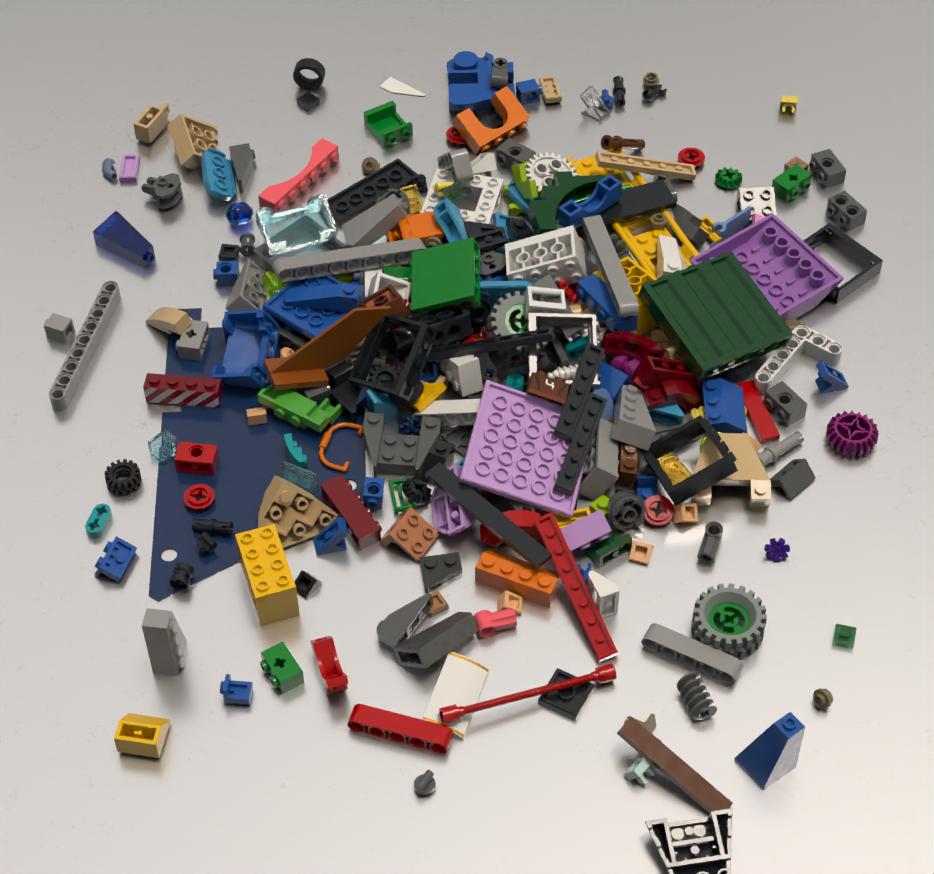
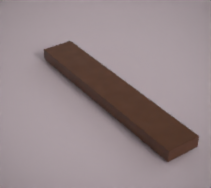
(673, 766)

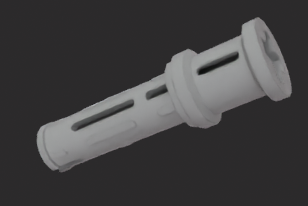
(771, 453)

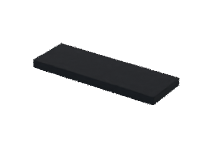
(365, 192)
(638, 202)

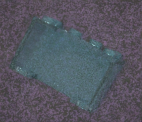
(298, 226)

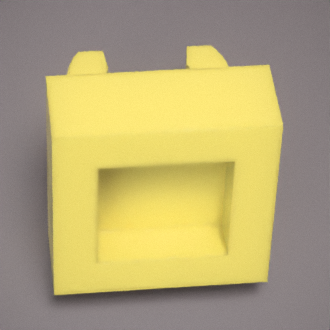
(788, 102)

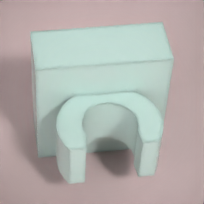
(638, 769)

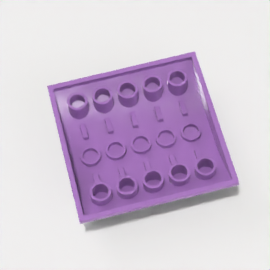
(780, 265)

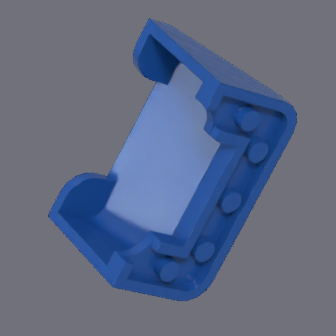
(250, 341)

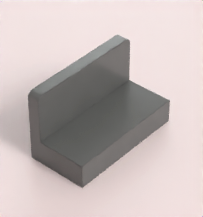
(558, 353)
(793, 477)

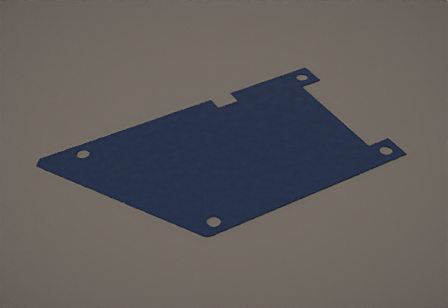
(244, 470)

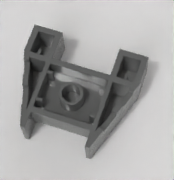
(396, 451)

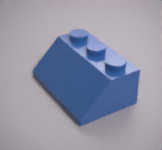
(724, 406)

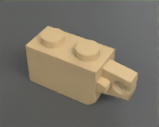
(151, 122)

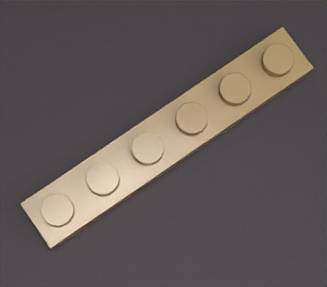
(645, 165)

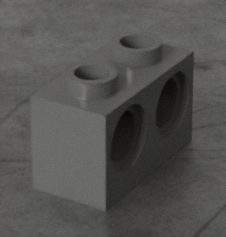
(846, 210)

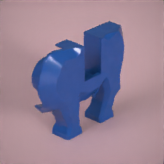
(471, 81)

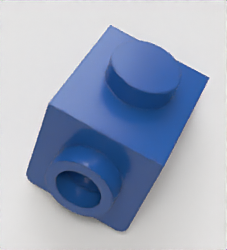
(236, 691)

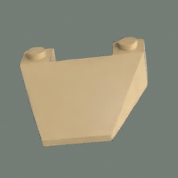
(749, 473)

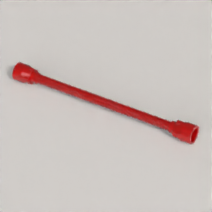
(453, 713)

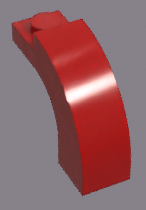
(521, 518)
(328, 665)

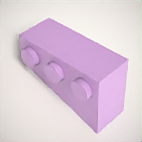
(585, 530)

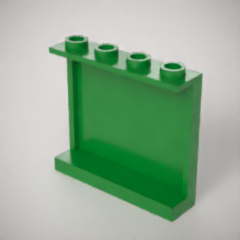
(445, 276)

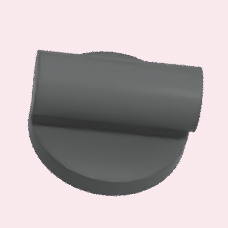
(425, 783)

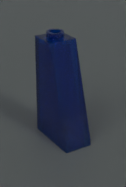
(124, 240)

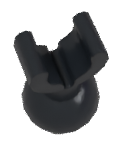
(649, 94)

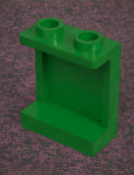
(387, 124)

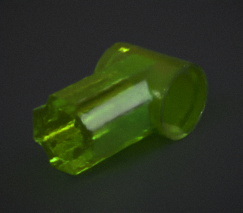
(272, 283)

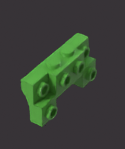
(299, 409)

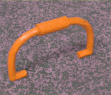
(326, 438)

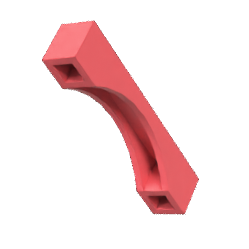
(281, 195)

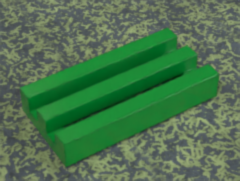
(402, 507)

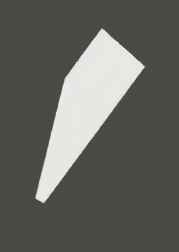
(398, 87)

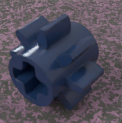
(410, 426)

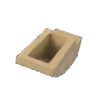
(169, 320)

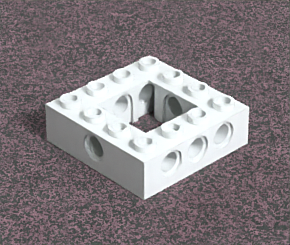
(482, 189)

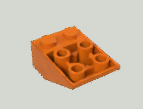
(416, 226)

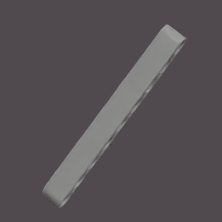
(346, 260)
(610, 266)
(84, 346)

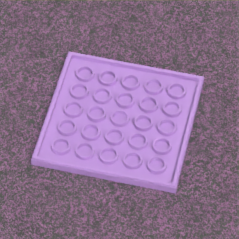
(516, 450)

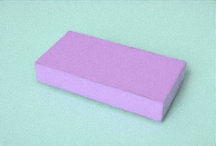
(129, 168)

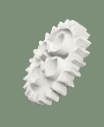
(542, 169)

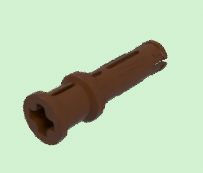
(618, 143)

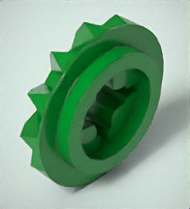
(724, 181)

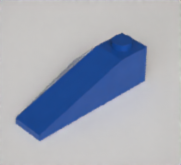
(332, 297)

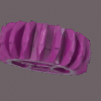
(852, 434)

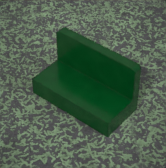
(609, 549)

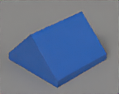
(612, 379)

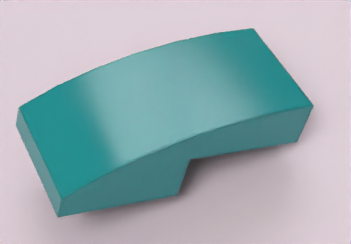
(294, 453)

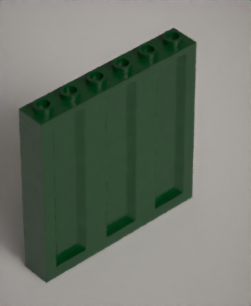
(714, 315)

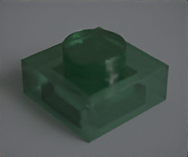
(453, 193)
(844, 636)

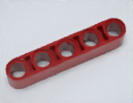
(400, 728)

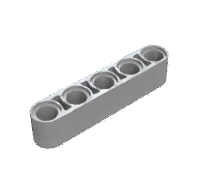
(692, 653)

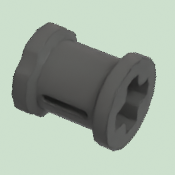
(243, 240)

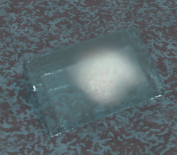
(299, 476)

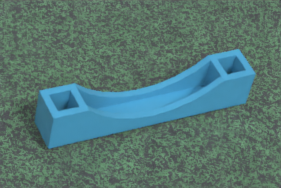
(450, 220)

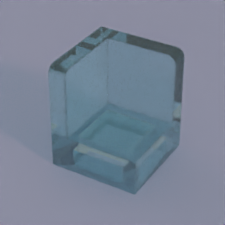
(163, 446)

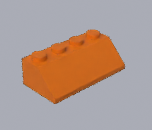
(518, 577)

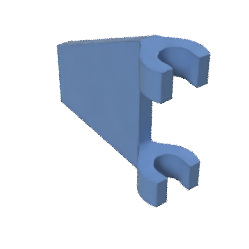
(732, 225)

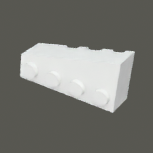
(462, 372)

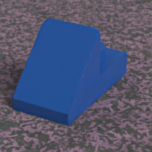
(829, 378)
(646, 486)
(332, 537)

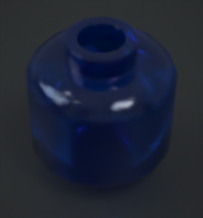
(239, 213)

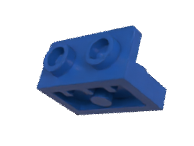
(116, 558)

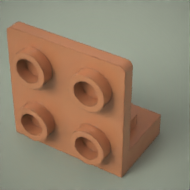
(411, 534)

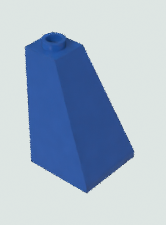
(773, 752)

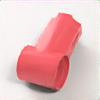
(490, 622)

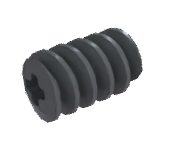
(696, 697)

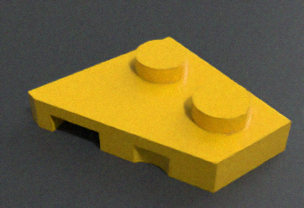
(430, 393)

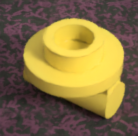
(440, 185)
(697, 412)

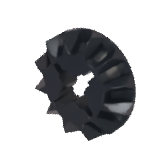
(418, 496)

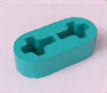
(575, 349)
(515, 381)
(102, 522)

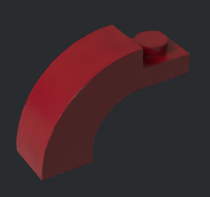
(631, 345)
(673, 392)

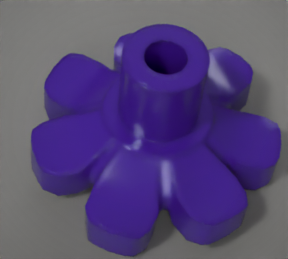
(776, 549)

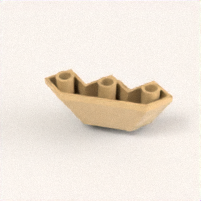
(293, 512)

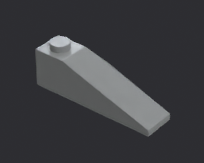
(248, 289)

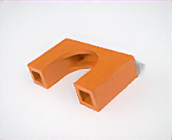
(481, 137)

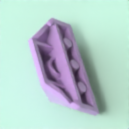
(447, 514)

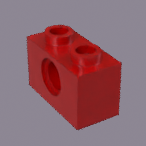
(196, 458)

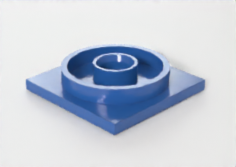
(301, 318)

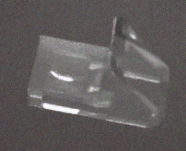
(594, 104)

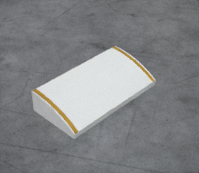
(459, 685)

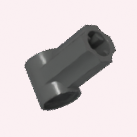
(710, 543)

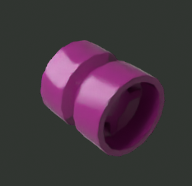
(626, 365)

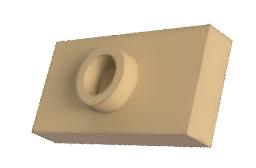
(550, 89)

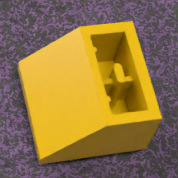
(141, 735)

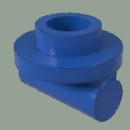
(608, 100)

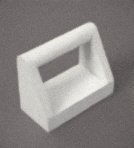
(484, 163)
(544, 307)
(607, 594)

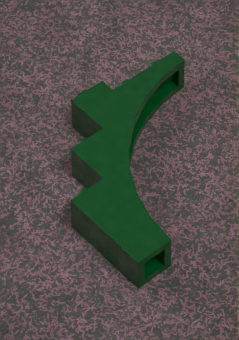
(564, 188)

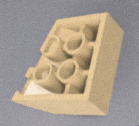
(191, 139)

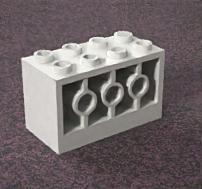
(550, 253)

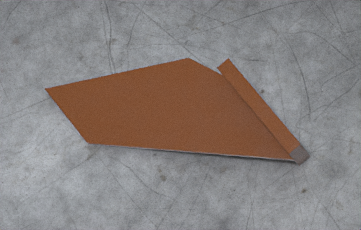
(330, 347)

